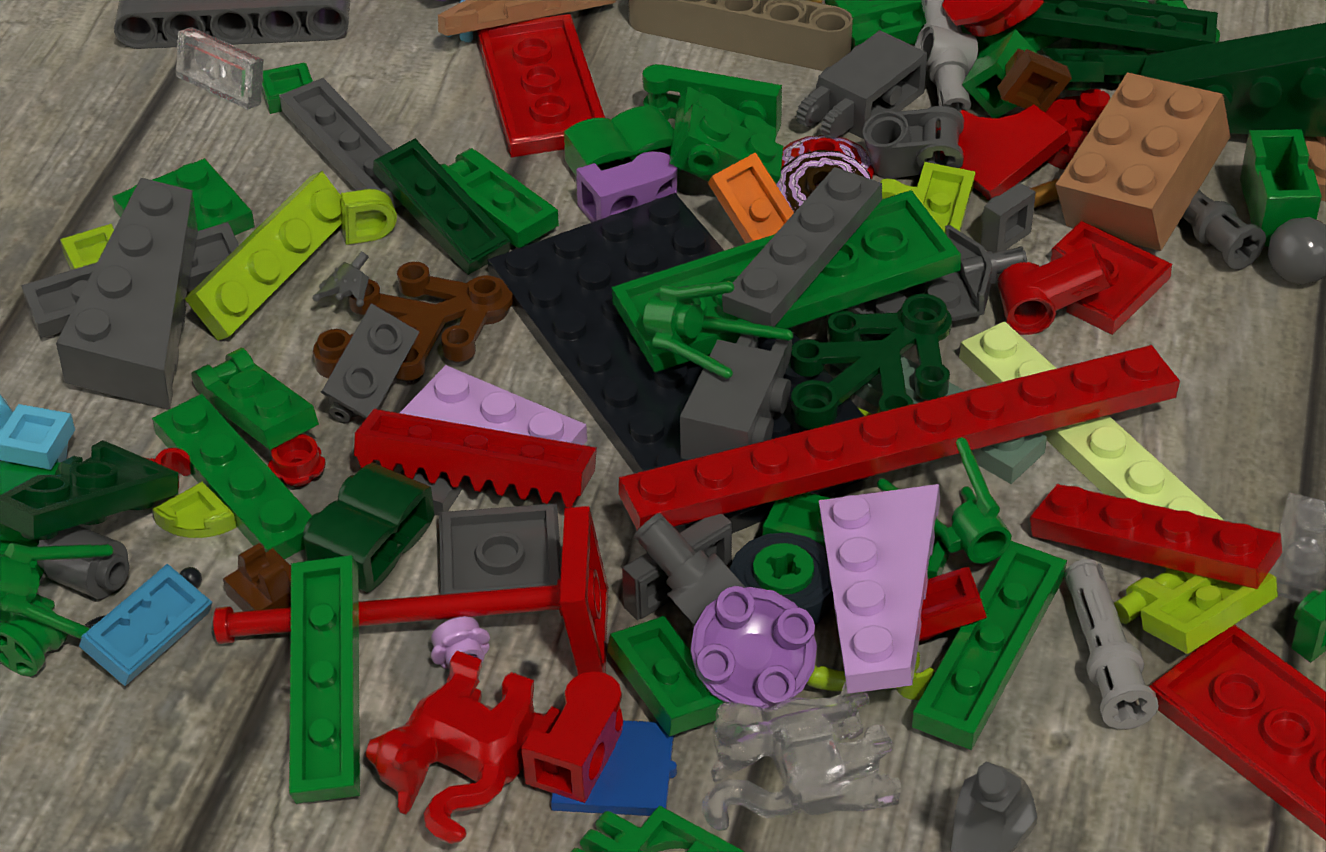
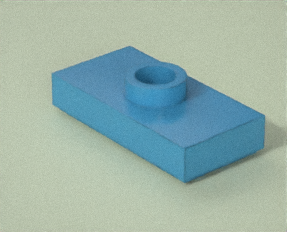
(145, 624)

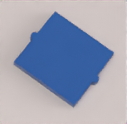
(634, 775)

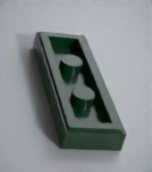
(441, 206)

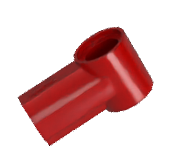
(1035, 292)

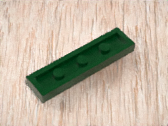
(1123, 23)

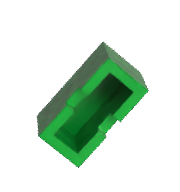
(1278, 179)

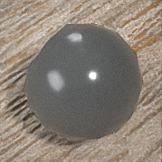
(1299, 250)

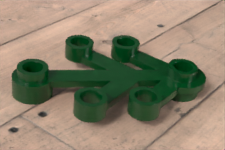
(919, 322)

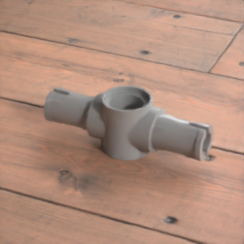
(948, 55)

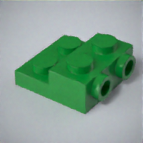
(715, 136)

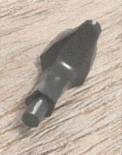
(993, 811)

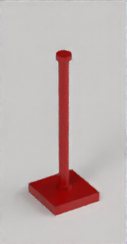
(578, 596)

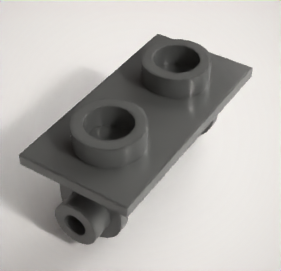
(368, 364)

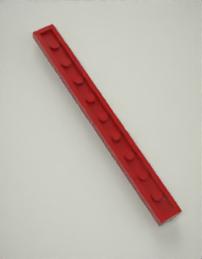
(897, 438)

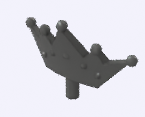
(346, 281)

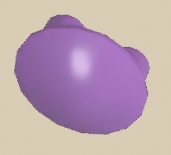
(754, 647)

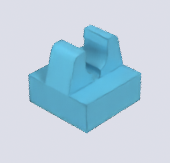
(36, 436)

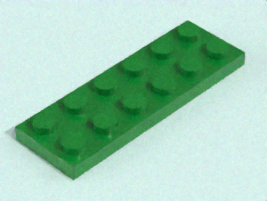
(887, 253)

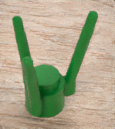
(674, 318)
(976, 521)
(21, 582)

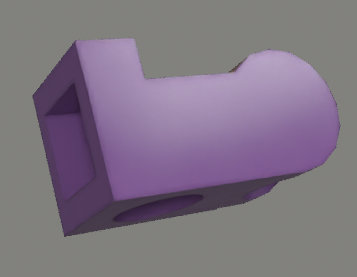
(625, 185)

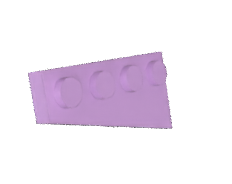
(878, 578)

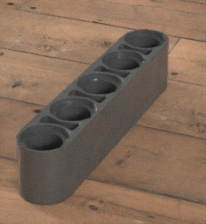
(252, 24)

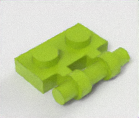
(1190, 607)

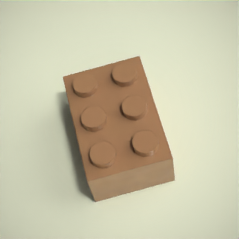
(1144, 160)

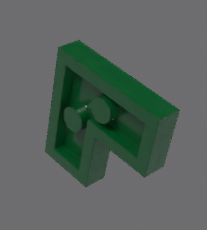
(1097, 64)

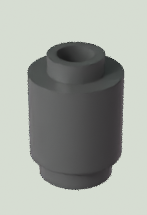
(93, 575)

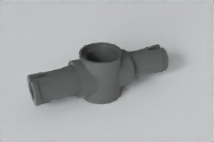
(692, 575)

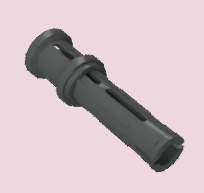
(1218, 226)

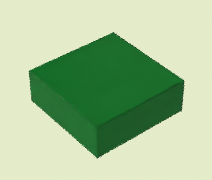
(281, 80)

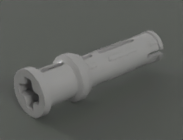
(1112, 661)

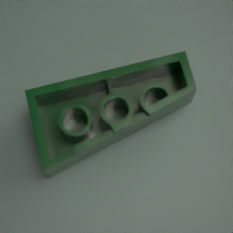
(1264, 78)

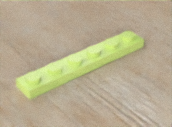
(1096, 446)

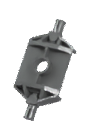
(962, 291)

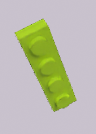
(267, 256)

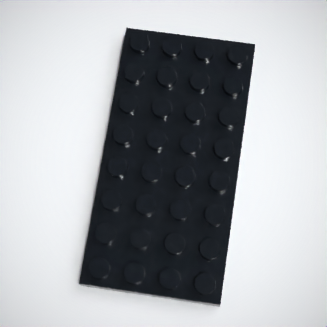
(568, 307)

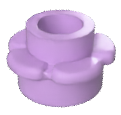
(458, 635)

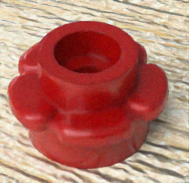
(297, 461)

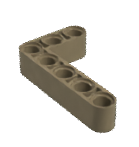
(775, 30)

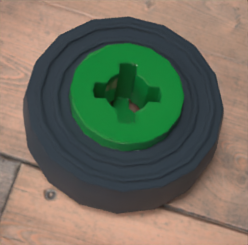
(791, 567)

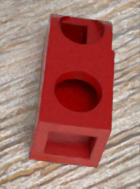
(580, 740)

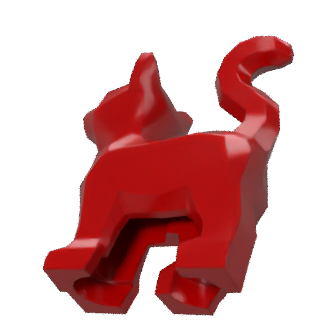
(465, 735)

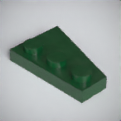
(86, 492)

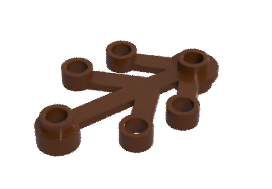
(478, 302)

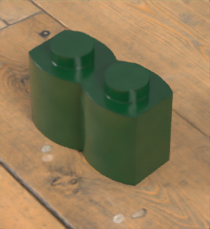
(373, 520)

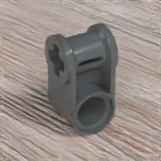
(906, 139)

